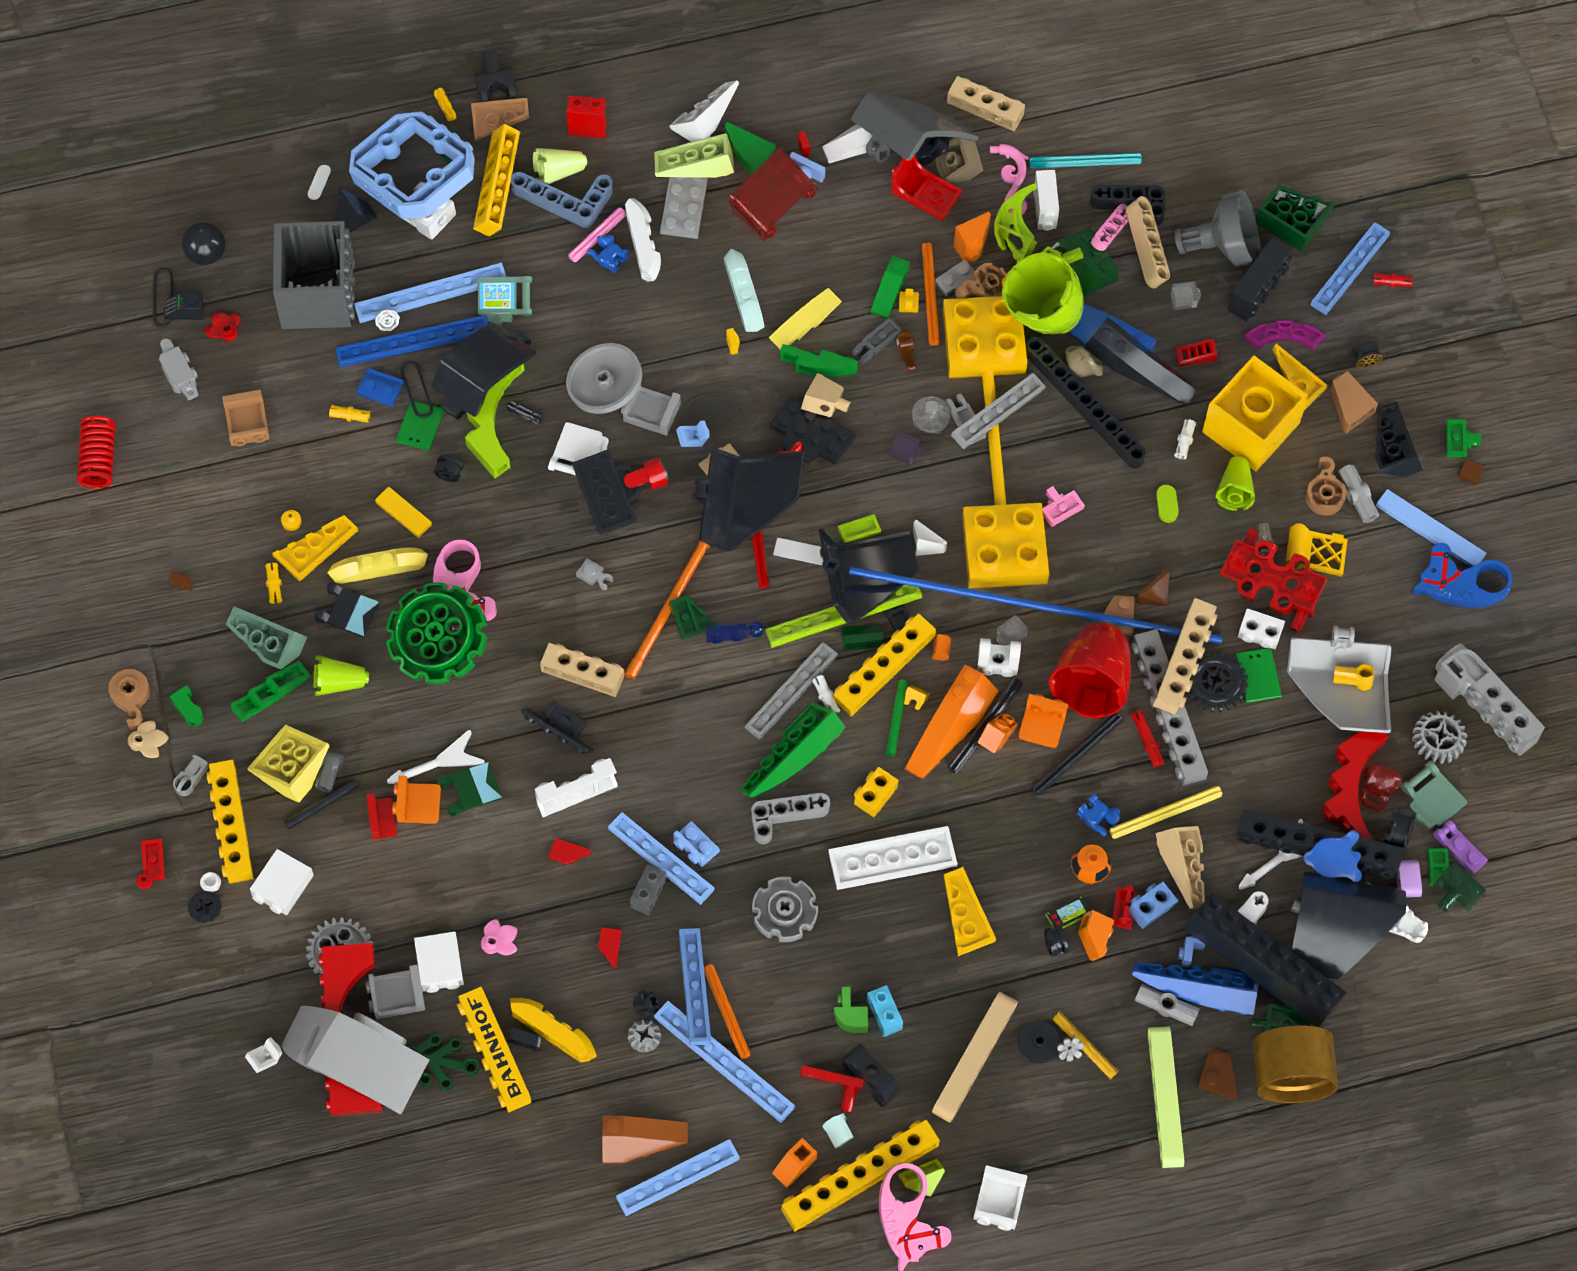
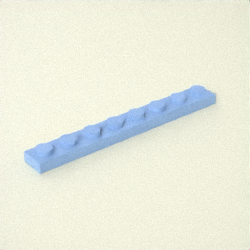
(426, 293)
(728, 1065)

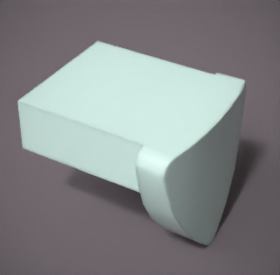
(838, 1130)

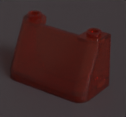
(771, 193)

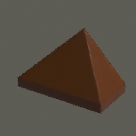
(1156, 592)

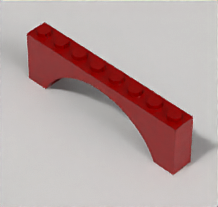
(341, 970)

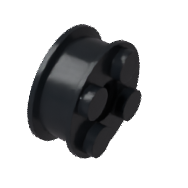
(1401, 829)

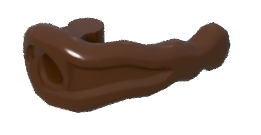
(905, 345)

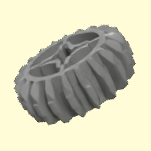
(1455, 738)

